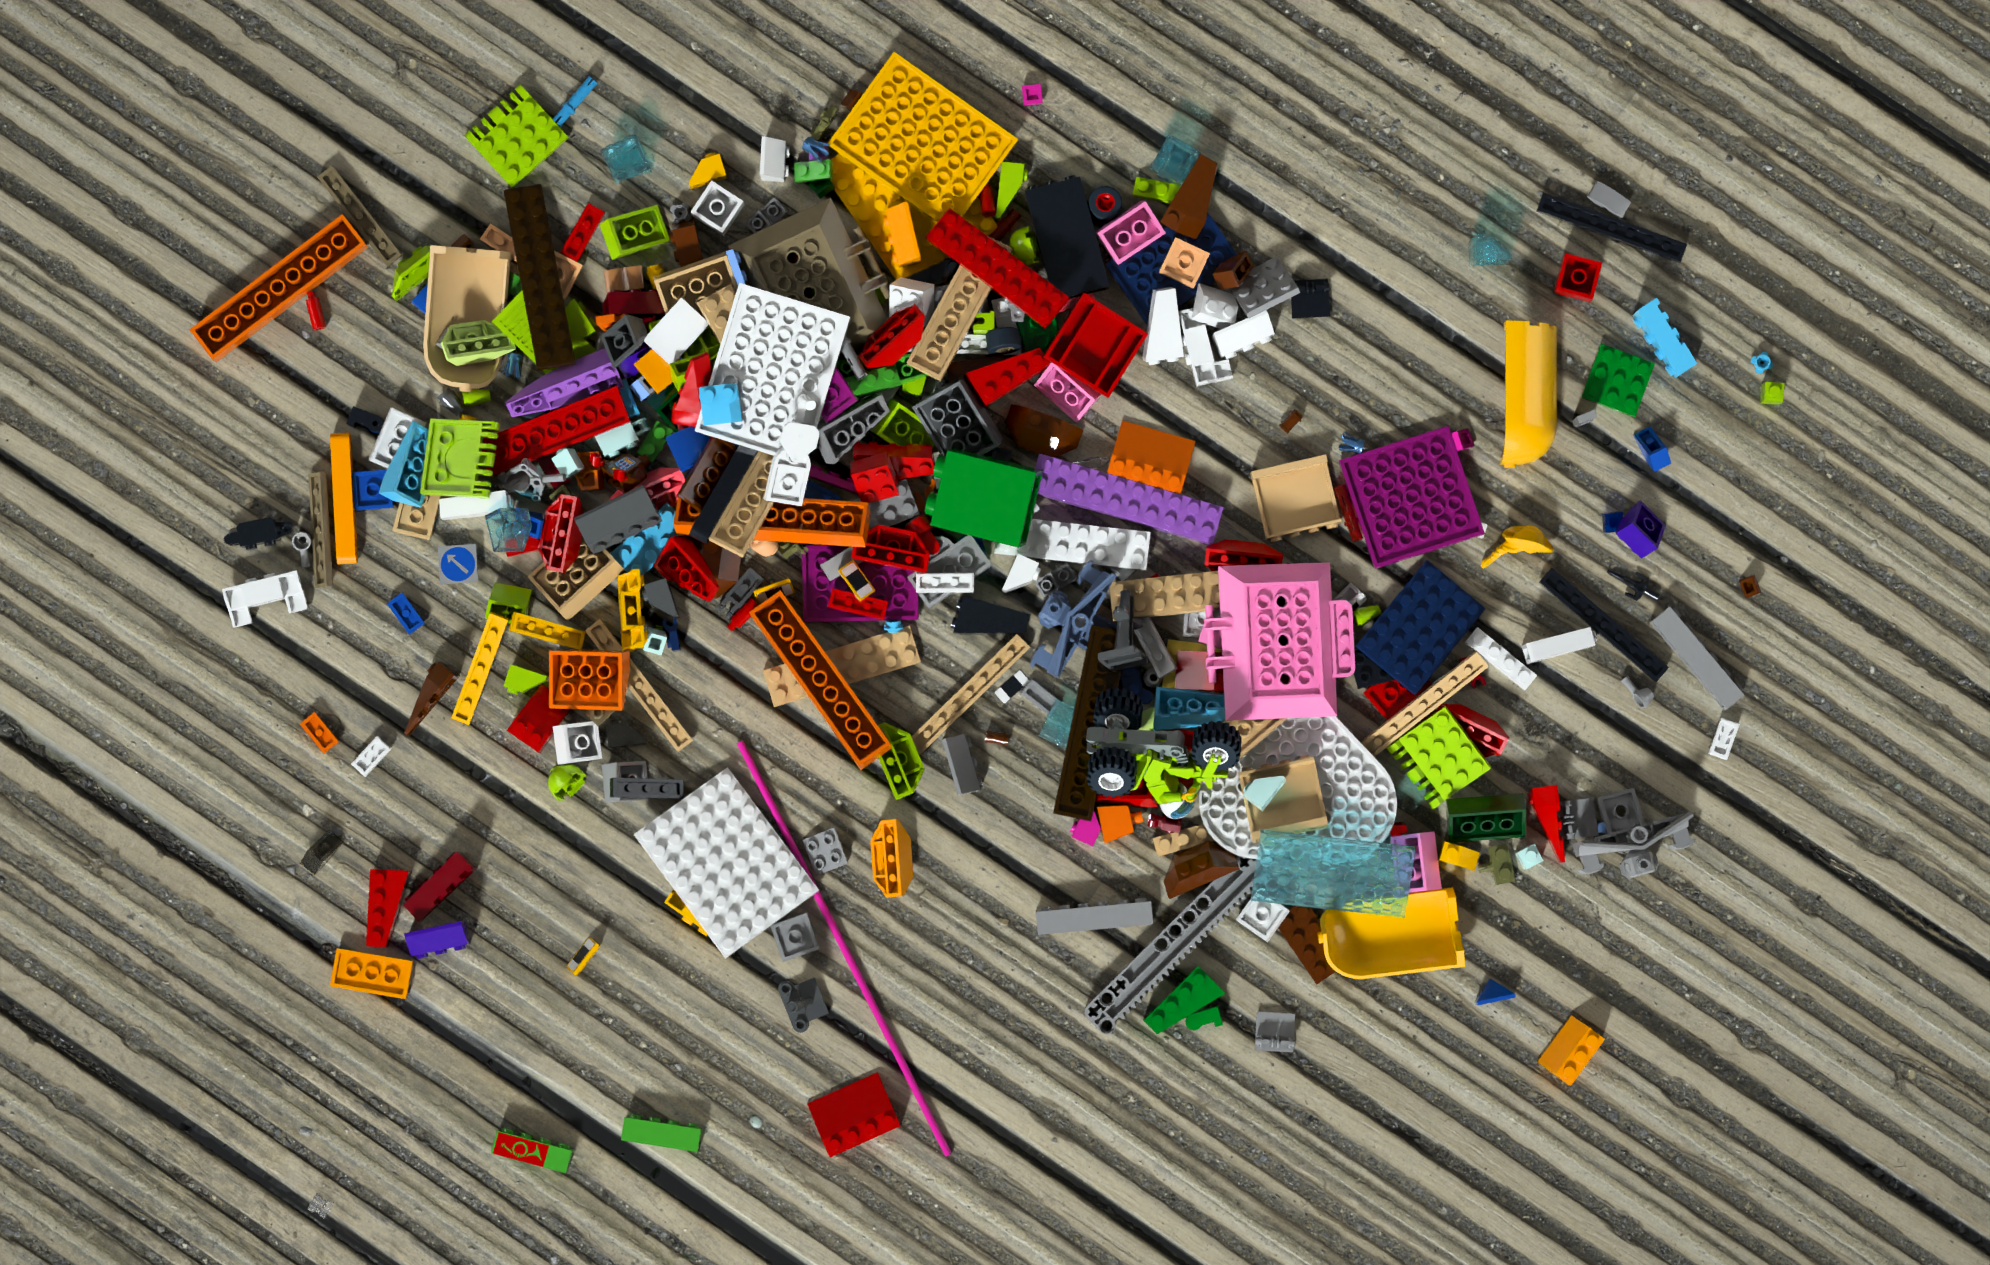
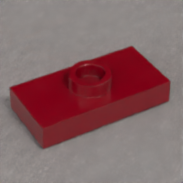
(549, 468)

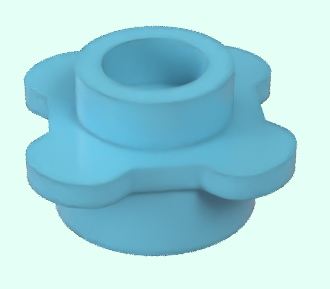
(1761, 367)
(893, 626)

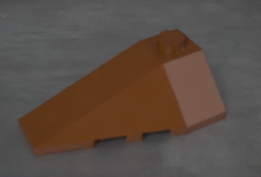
(433, 689)

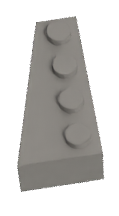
(850, 426)

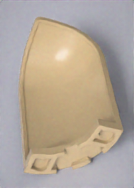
(462, 290)

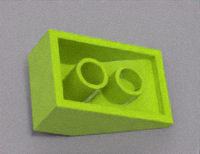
(634, 232)
(901, 427)

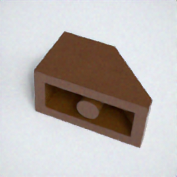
(1233, 271)

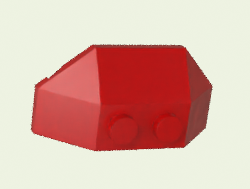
(893, 338)
(560, 534)
(894, 549)
(1240, 553)
(1482, 730)

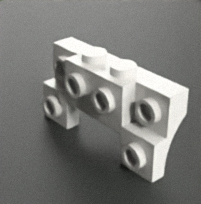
(1199, 352)
(264, 591)

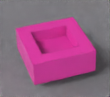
(1032, 94)
(1462, 439)

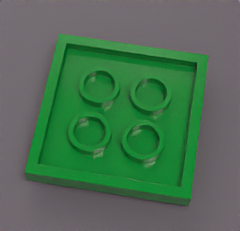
(1617, 380)

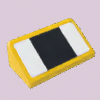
(856, 580)
(766, 592)
(583, 956)

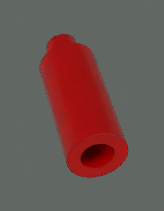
(987, 201)
(315, 312)
(742, 615)

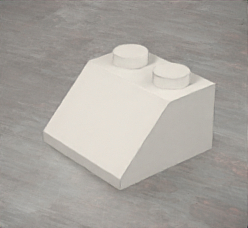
(774, 159)
(1214, 307)
(1021, 573)

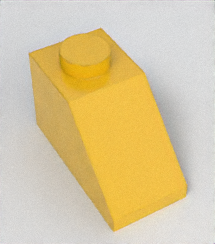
(708, 169)
(1458, 856)

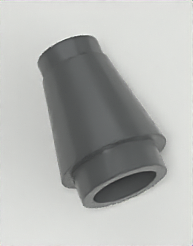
(451, 401)

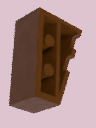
(686, 241)

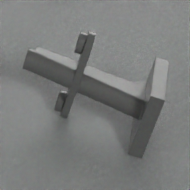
(1125, 653)
(802, 1003)

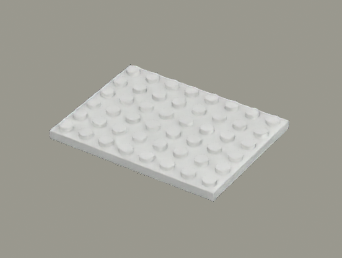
(774, 354)
(726, 862)

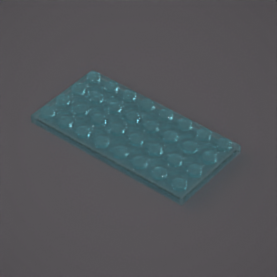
(1332, 873)

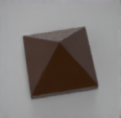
(1750, 586)

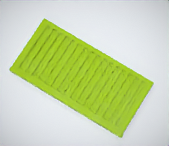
(515, 326)

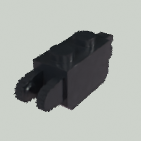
(258, 532)

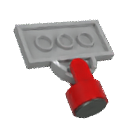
(946, 556)

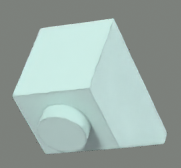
(1263, 790)

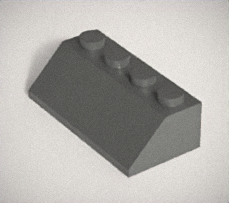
(618, 519)

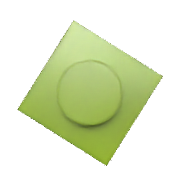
(1772, 393)

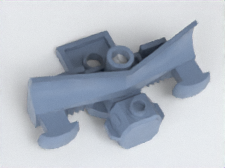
(1074, 621)

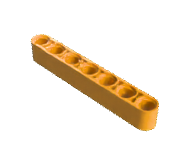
(343, 498)

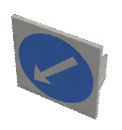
(457, 564)

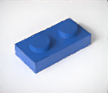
(406, 613)

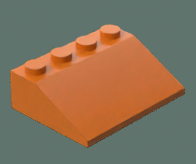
(1151, 457)
(588, 679)

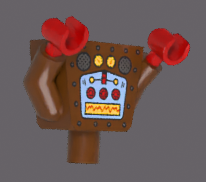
(622, 472)

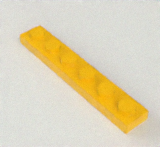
(480, 668)

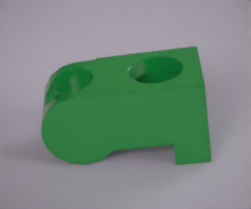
(1203, 1017)

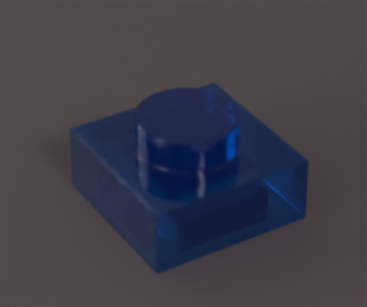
(1611, 521)

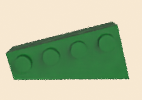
(1188, 997)

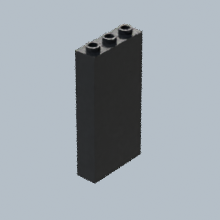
(1067, 237)

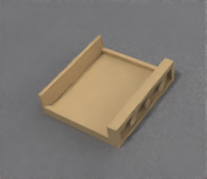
(1295, 498)
(1295, 807)

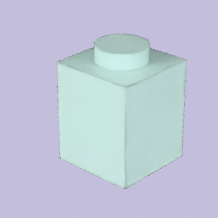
(568, 462)
(656, 641)
(1529, 856)

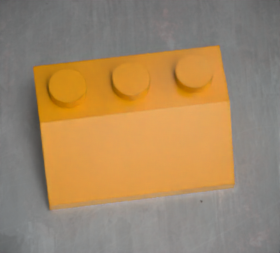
(902, 235)
(1571, 1050)

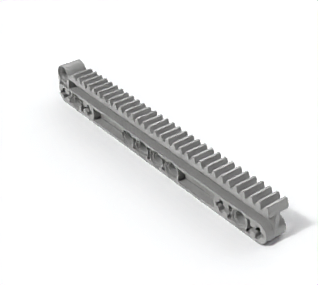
(1154, 962)

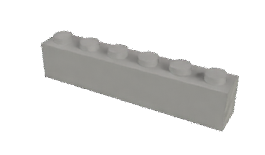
(1697, 658)
(1093, 918)

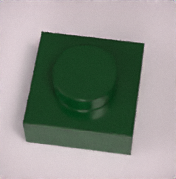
(821, 188)

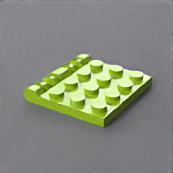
(519, 139)
(456, 456)
(1442, 755)

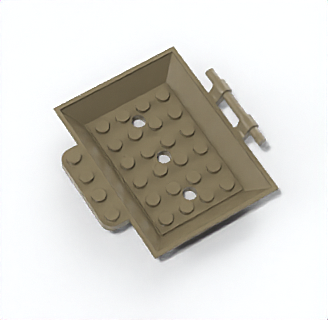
(824, 263)

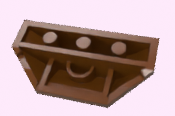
(1041, 432)
(723, 566)
(1197, 867)

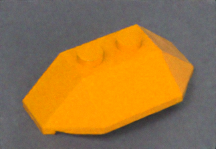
(891, 858)

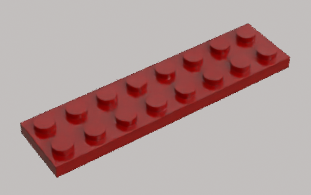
(997, 268)
(559, 429)

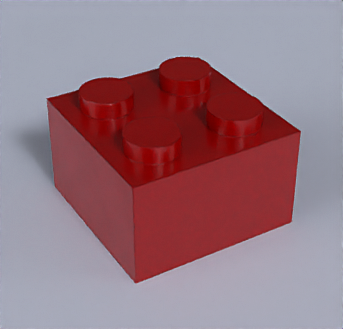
(1577, 277)
(874, 478)

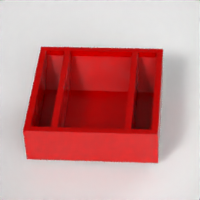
(1095, 345)

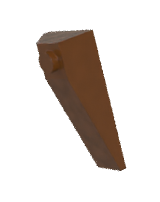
(1190, 205)

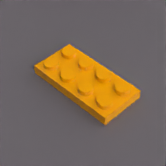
(371, 973)

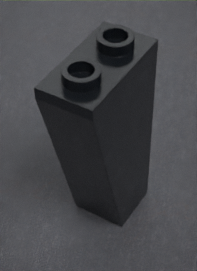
(987, 618)

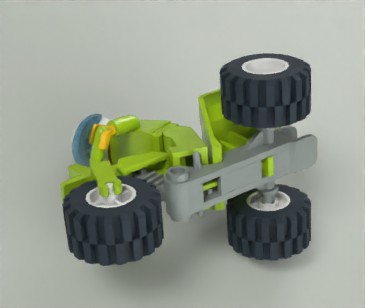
(1128, 754)

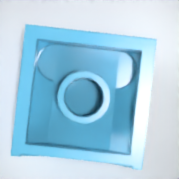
(720, 404)

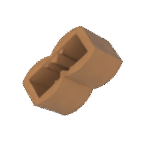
(625, 279)

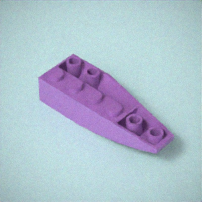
(566, 385)

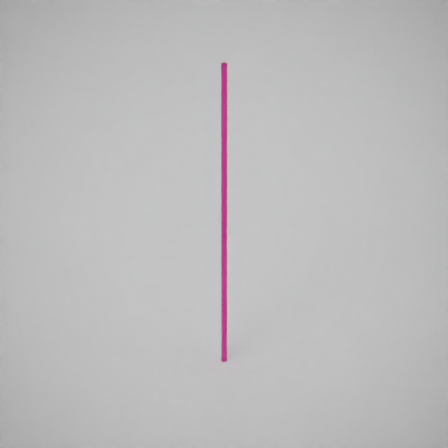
(846, 952)

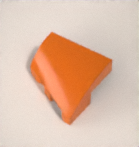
(591, 477)

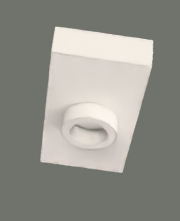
(1723, 738)
(371, 756)

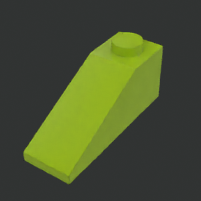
(1010, 183)

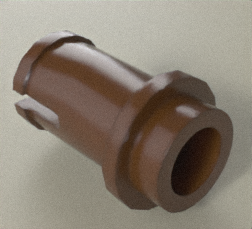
(1291, 421)
(997, 738)

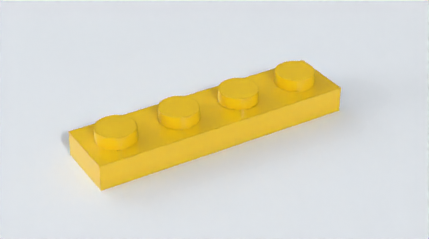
(547, 631)

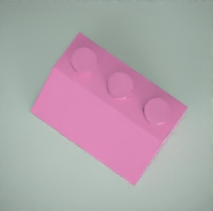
(1130, 232)
(1067, 392)
(1425, 867)

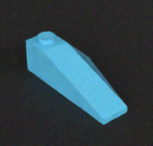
(405, 471)

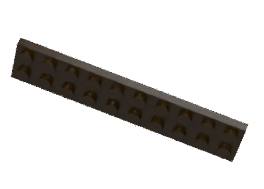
(539, 277)
(1074, 794)

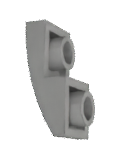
(1609, 198)
(767, 215)
(833, 564)
(1055, 580)

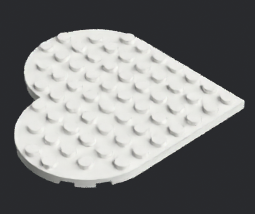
(1353, 785)

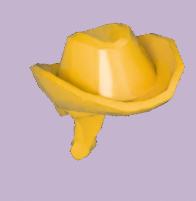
(1519, 539)

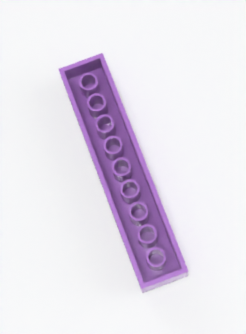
(1128, 500)

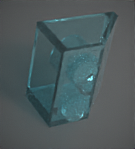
(1487, 251)
(509, 529)

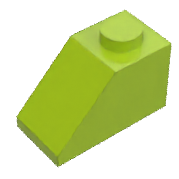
(522, 680)

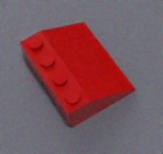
(853, 1114)

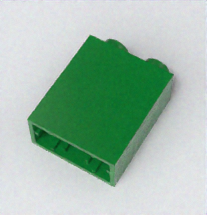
(984, 497)

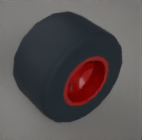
(1105, 197)

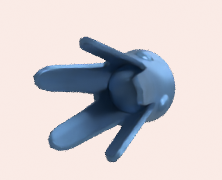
(811, 145)
(514, 360)
(1356, 445)

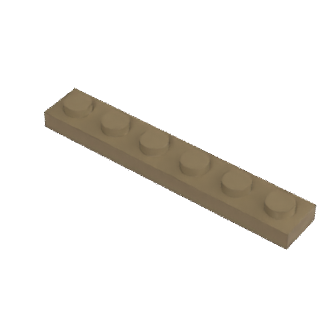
(359, 216)
(320, 530)

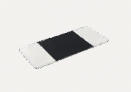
(1012, 686)

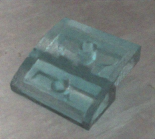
(1058, 724)

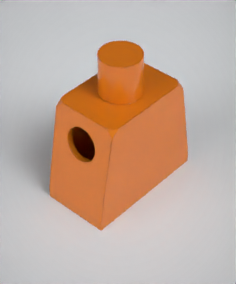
(1117, 821)

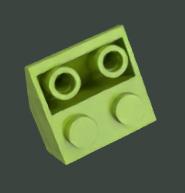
(508, 599)

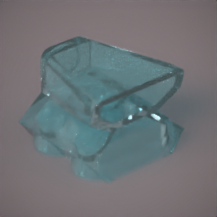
(626, 159)
(1174, 160)

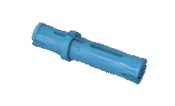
(569, 107)

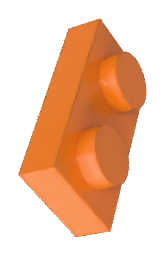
(319, 732)

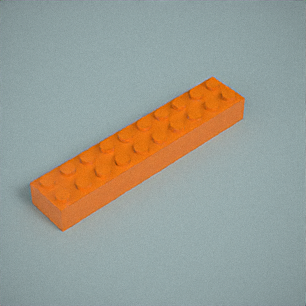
(278, 288)
(812, 523)
(820, 680)

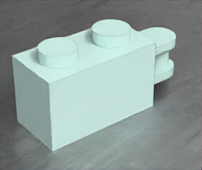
(621, 438)

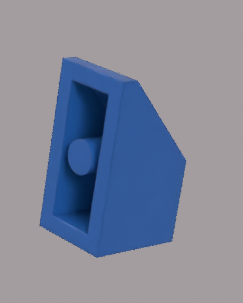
(1652, 448)

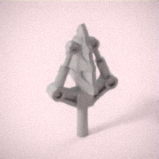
(524, 475)

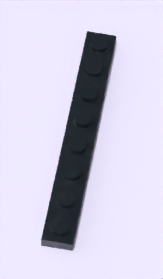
(1611, 227)
(1603, 625)

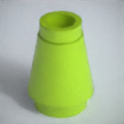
(475, 397)
(1365, 614)

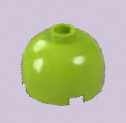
(1024, 246)
(565, 780)

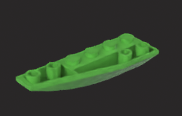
(879, 378)

